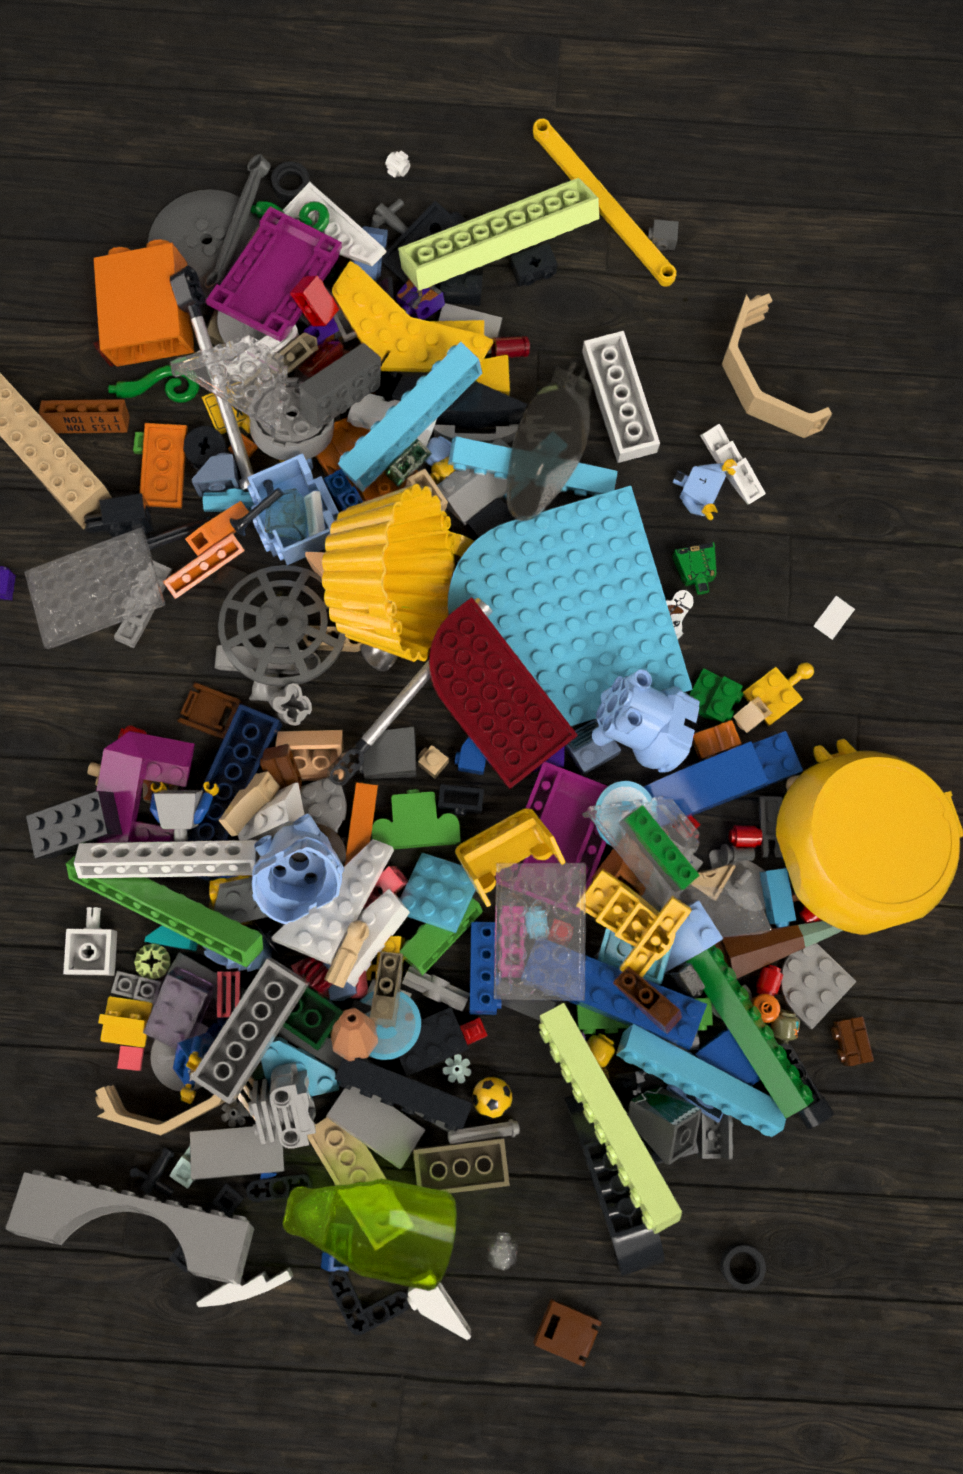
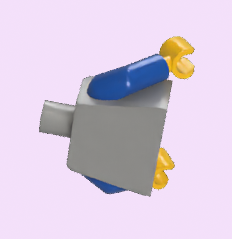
(180, 808)

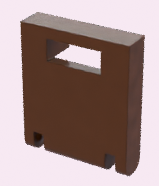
(207, 710)
(572, 1334)

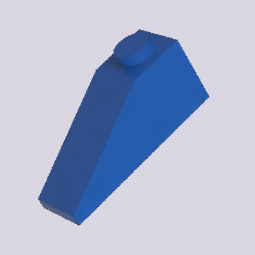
(470, 759)

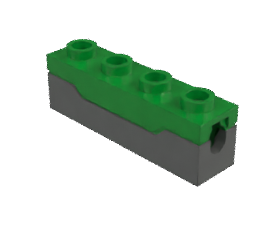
(659, 848)

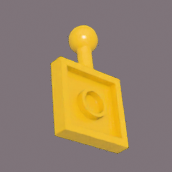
(778, 691)

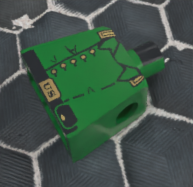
(696, 566)

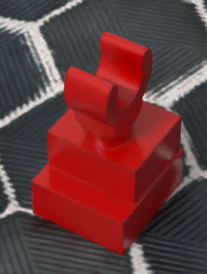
(473, 1031)

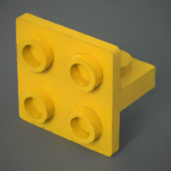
(125, 1021)

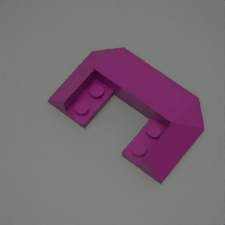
(123, 772)

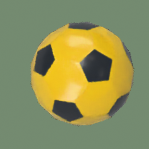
(492, 1097)

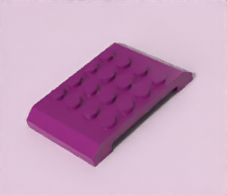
(269, 269)

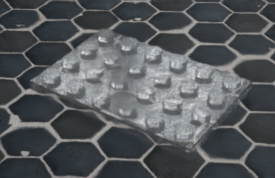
(94, 588)

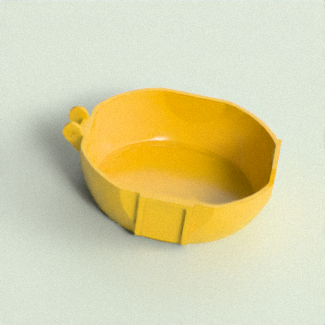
(868, 839)

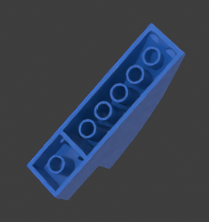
(729, 775)

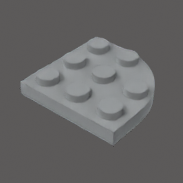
(324, 802)
(813, 983)

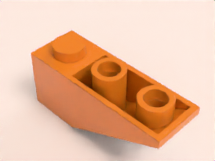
(216, 529)

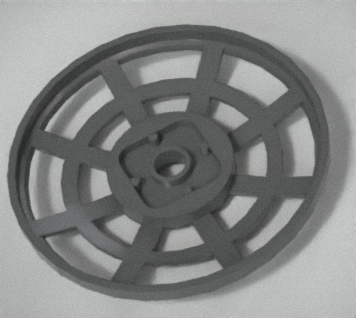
(279, 635)

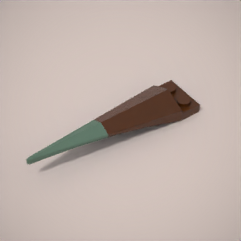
(753, 952)

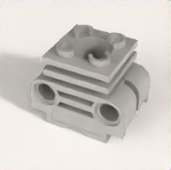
(284, 1107)

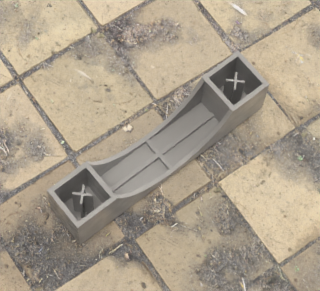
(57, 1207)

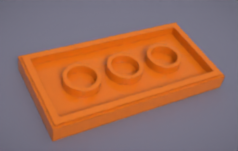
(163, 465)

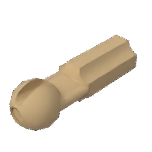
(347, 954)

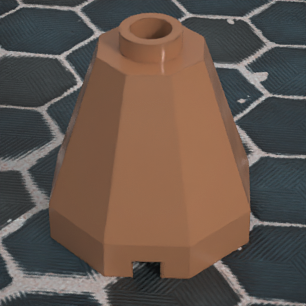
(354, 1035)

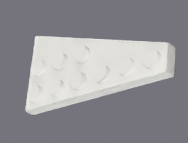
(355, 241)
(325, 928)

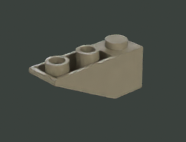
(387, 989)

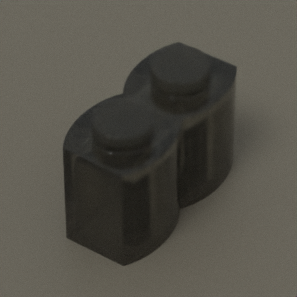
(684, 980)

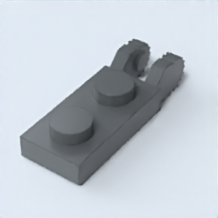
(768, 815)

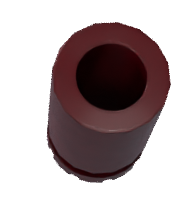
(510, 346)

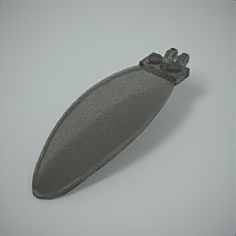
(548, 443)

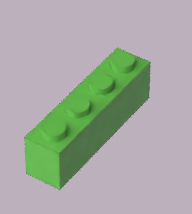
(433, 941)

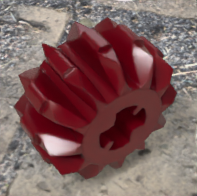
(315, 973)

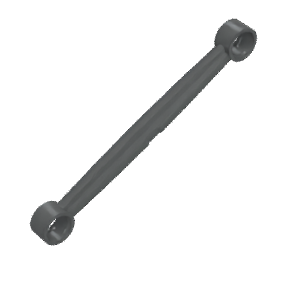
(258, 168)

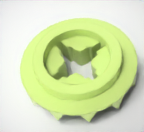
(159, 968)

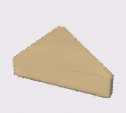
(715, 877)

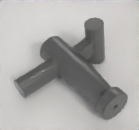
(387, 215)

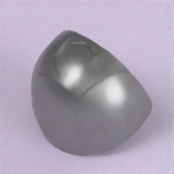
(377, 658)

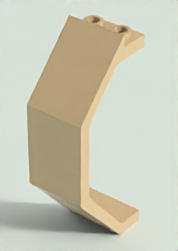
(752, 398)
(115, 1111)

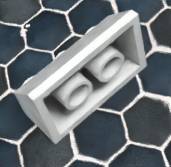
(273, 816)

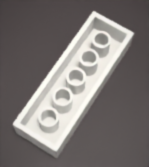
(620, 397)

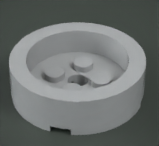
(296, 434)

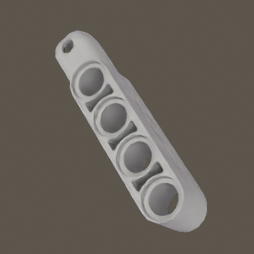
(252, 662)

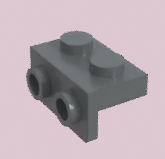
(715, 1138)

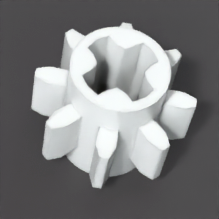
(397, 164)

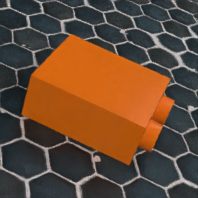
(138, 305)

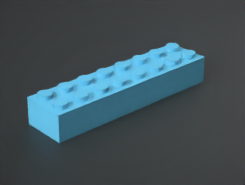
(410, 416)

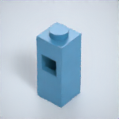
(777, 897)

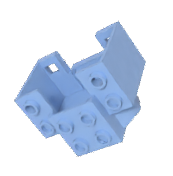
(290, 475)

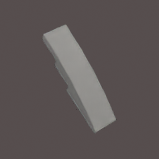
(132, 629)

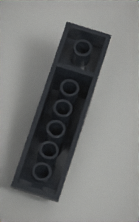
(474, 408)

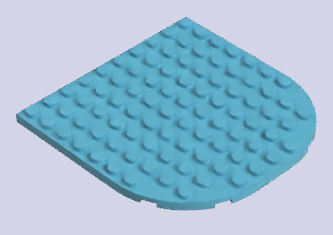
(576, 600)

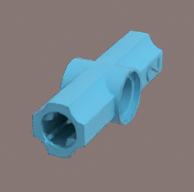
(223, 500)

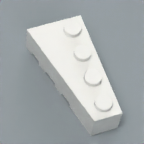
(373, 409)
(383, 920)

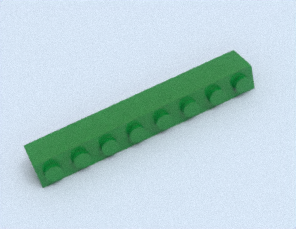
(751, 1032)

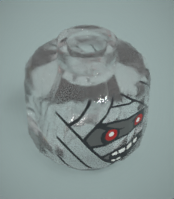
(502, 1251)

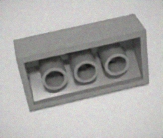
(470, 492)

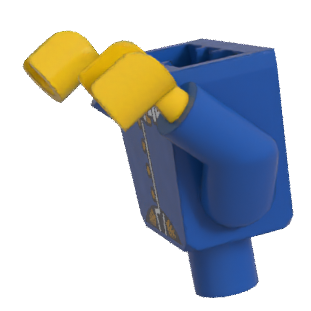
(187, 1059)

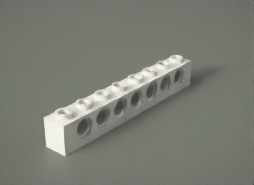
(165, 859)

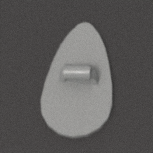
(744, 877)

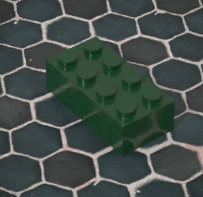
(313, 1018)

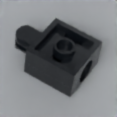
(121, 516)

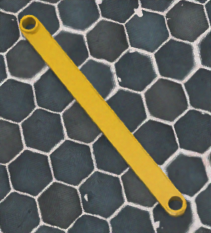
(608, 206)

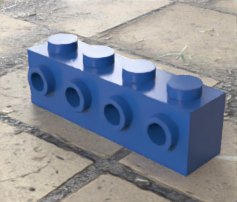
(482, 969)

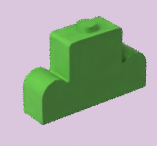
(416, 823)

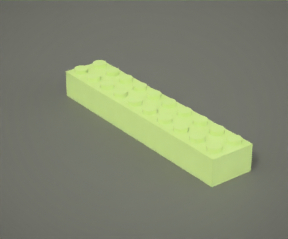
(498, 233)
(610, 1120)

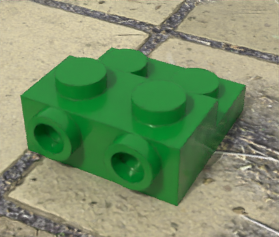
(716, 696)

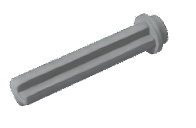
(484, 1132)

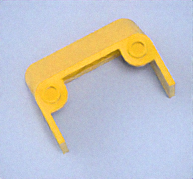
(505, 842)

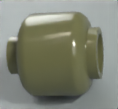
(785, 1026)

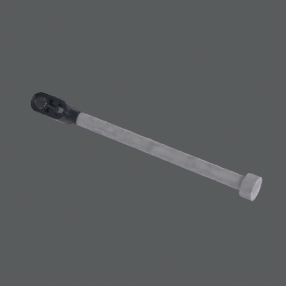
(189, 298)
(384, 720)

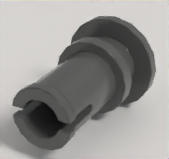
(733, 854)

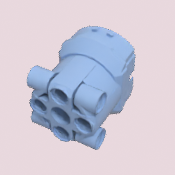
(647, 720)
(289, 892)

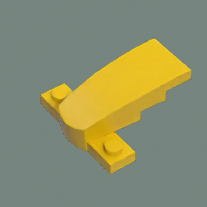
(634, 920)

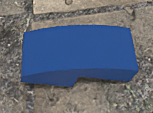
(341, 490)

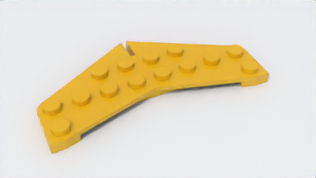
(387, 328)

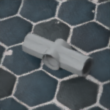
(436, 989)

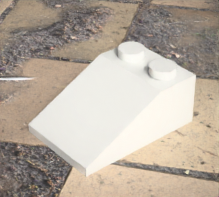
(439, 1308)

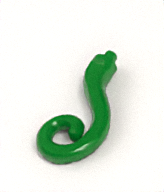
(321, 224)
(131, 389)

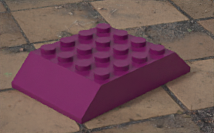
(559, 802)

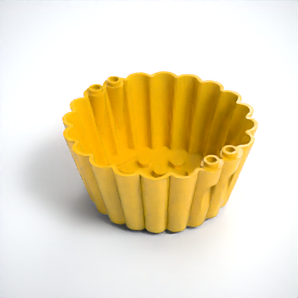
(387, 558)

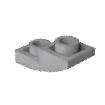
(136, 987)

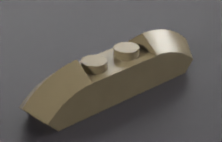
(299, 351)

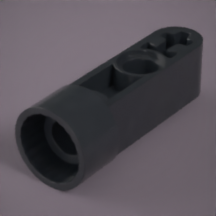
(819, 1109)

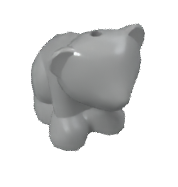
(288, 702)

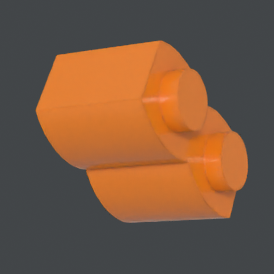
(716, 740)

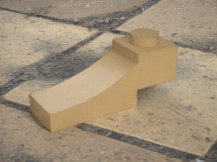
(248, 802)

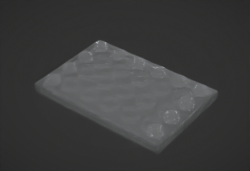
(540, 931)

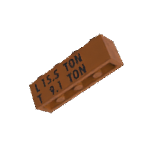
(85, 416)

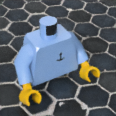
(703, 486)

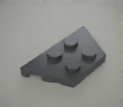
(236, 901)

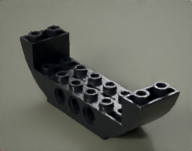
(632, 1242)

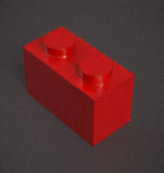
(314, 300)

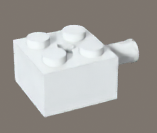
(90, 938)

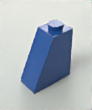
(728, 1057)

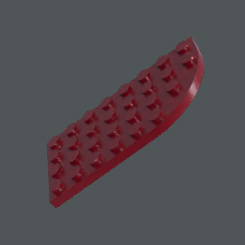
(494, 695)

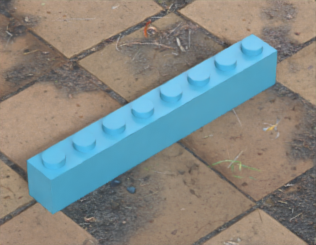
(495, 459)
(701, 1080)

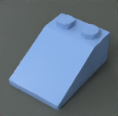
(693, 936)

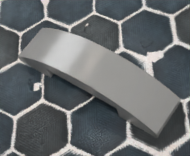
(506, 433)

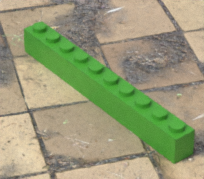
(178, 914)

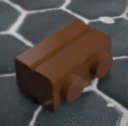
(281, 765)
(852, 1041)

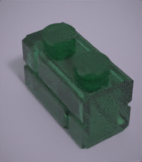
(407, 462)

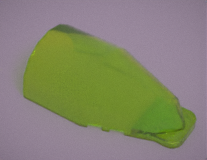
(378, 1228)

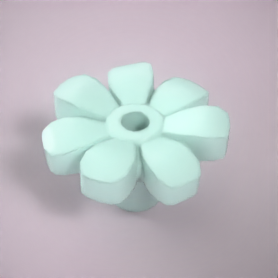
(452, 1064)

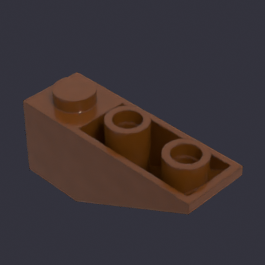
(648, 1000)

